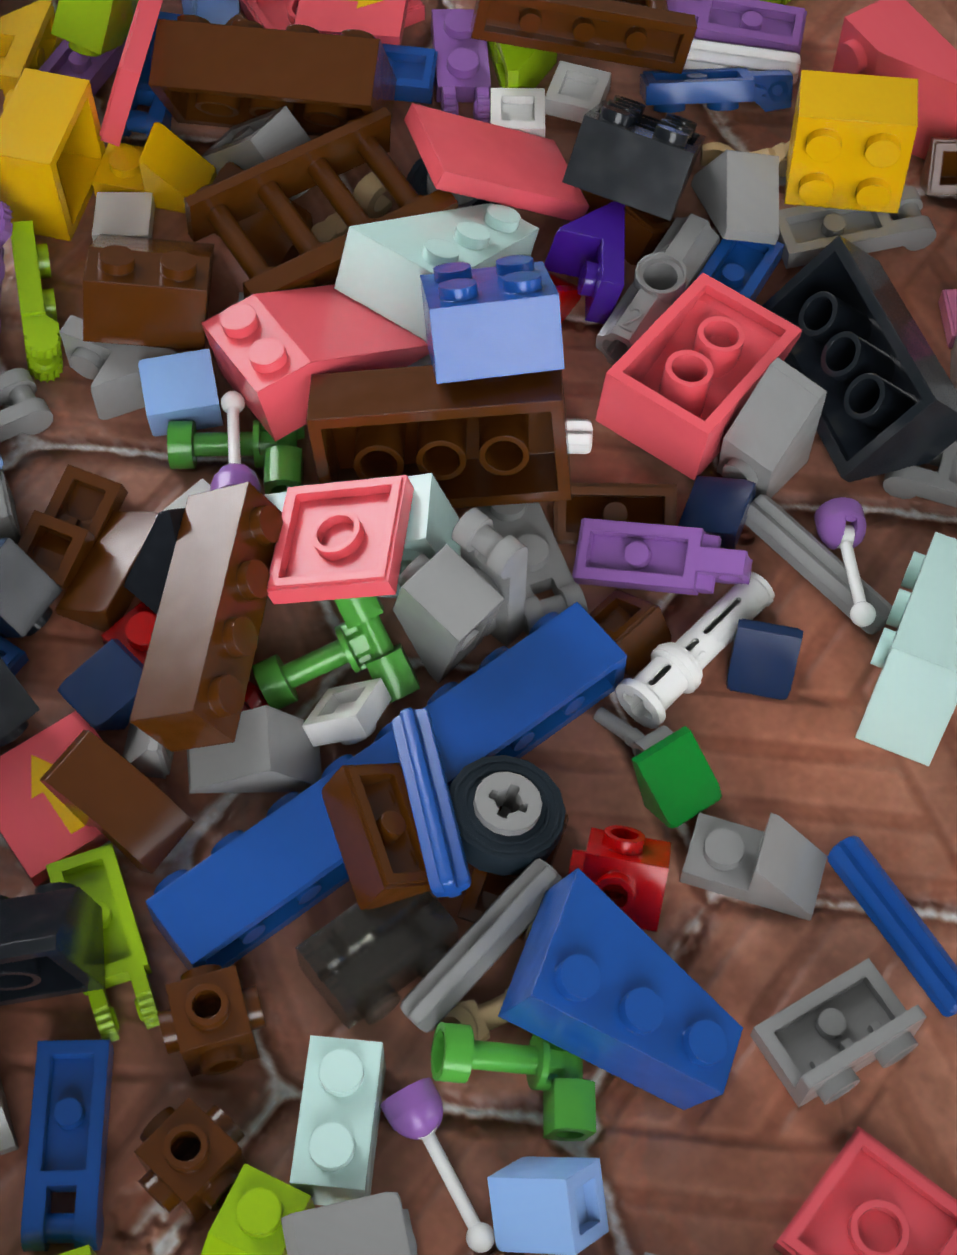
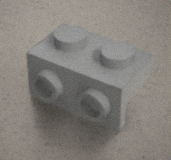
(835, 1033)

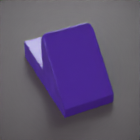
(595, 254)

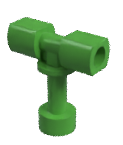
(280, 459)
(360, 642)
(567, 1097)

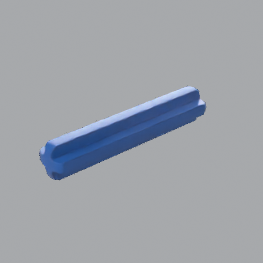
(431, 803)
(897, 922)

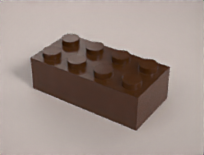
(244, 70)
(477, 437)

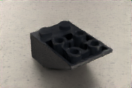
(634, 156)

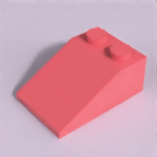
(899, 42)
(283, 337)
(693, 374)

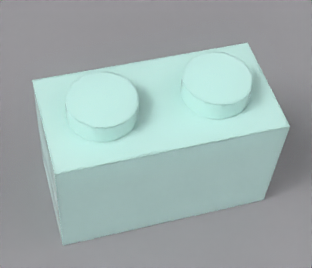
(338, 1119)

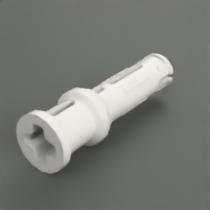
(679, 665)

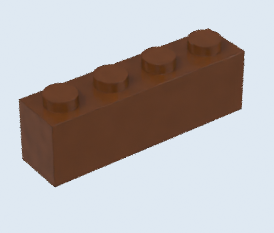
(208, 619)

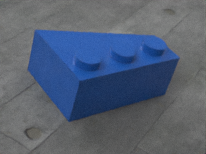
(618, 998)

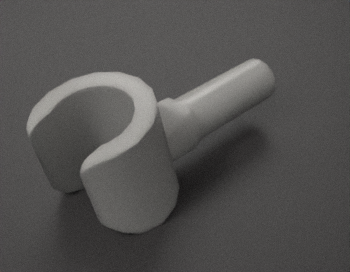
(631, 736)

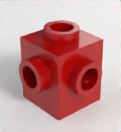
(627, 870)

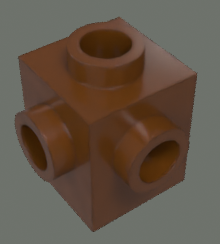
(216, 1042)
(195, 1183)

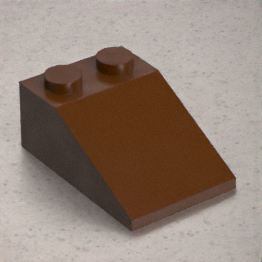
(147, 292)

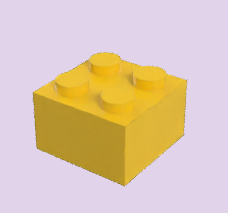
(851, 141)
(49, 151)

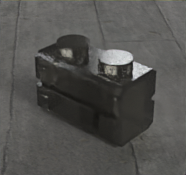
(375, 953)

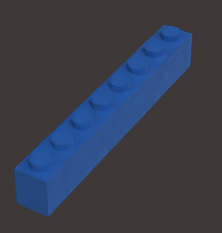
(292, 858)

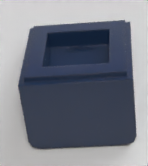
(719, 507)
(763, 659)
(105, 687)

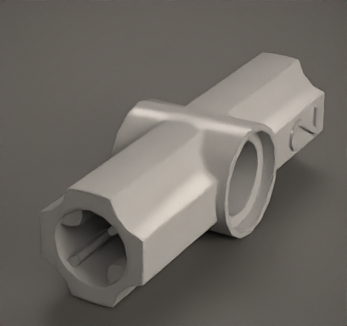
(658, 283)

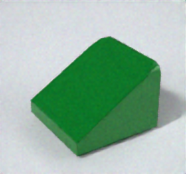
(676, 779)

